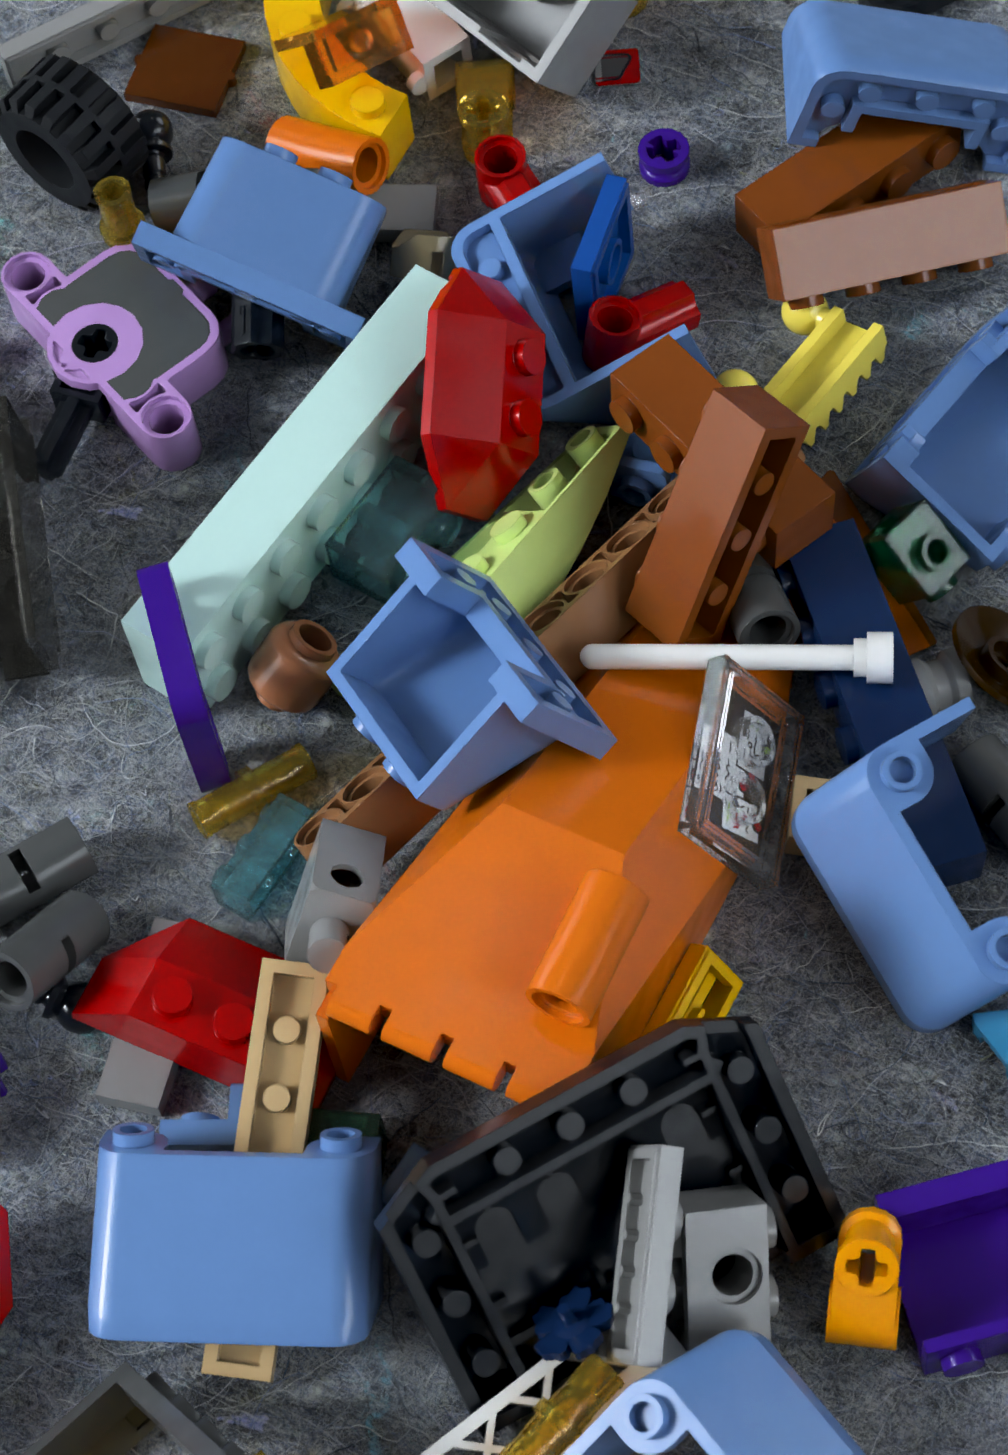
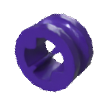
(671, 145)

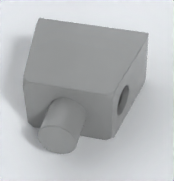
(324, 911)

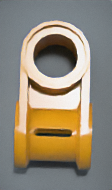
(865, 1286)

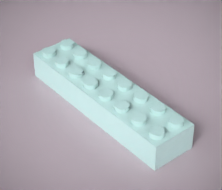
(272, 526)

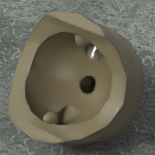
(422, 247)

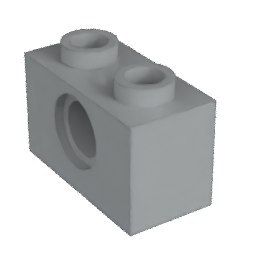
(714, 1226)

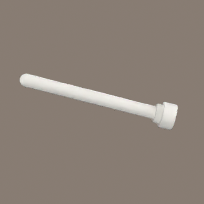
(867, 658)

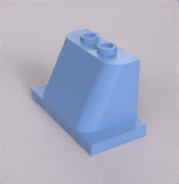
(273, 237)
(458, 683)

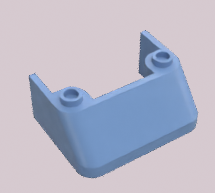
(531, 252)
(888, 888)
(729, 1396)

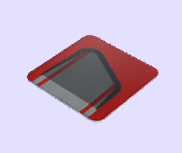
(618, 68)

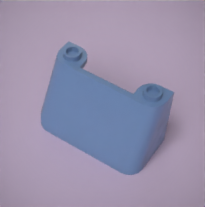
(895, 66)
(953, 449)
(236, 1242)

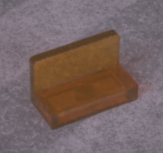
(351, 40)

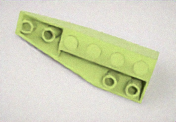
(546, 524)

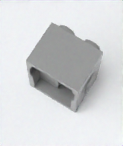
(545, 39)

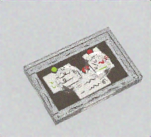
(741, 773)

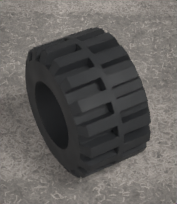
(70, 130)

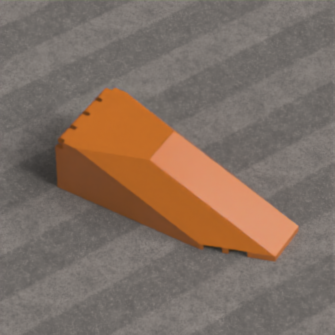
(490, 888)

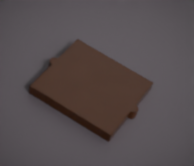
(185, 70)

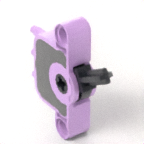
(121, 347)

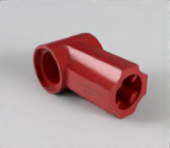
(500, 155)
(624, 324)

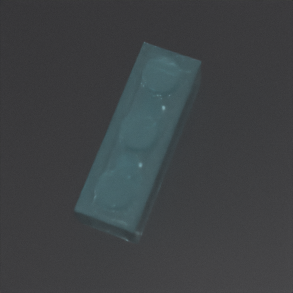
(261, 858)

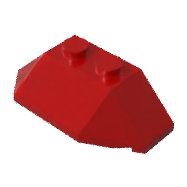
(480, 394)
(187, 1000)

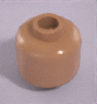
(292, 666)

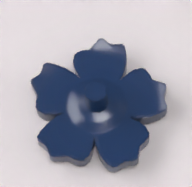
(572, 1326)

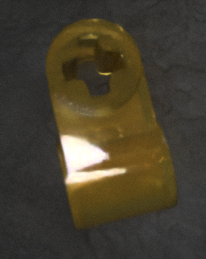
(484, 100)

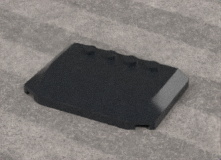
(538, 1191)

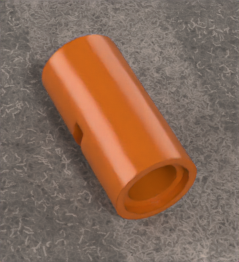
(318, 145)
(587, 947)

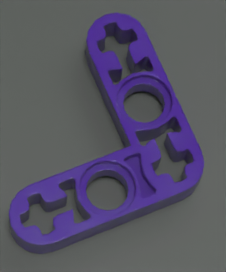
(182, 677)

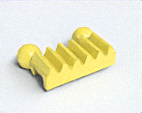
(822, 366)

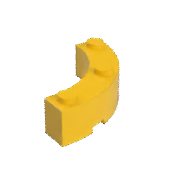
(353, 105)

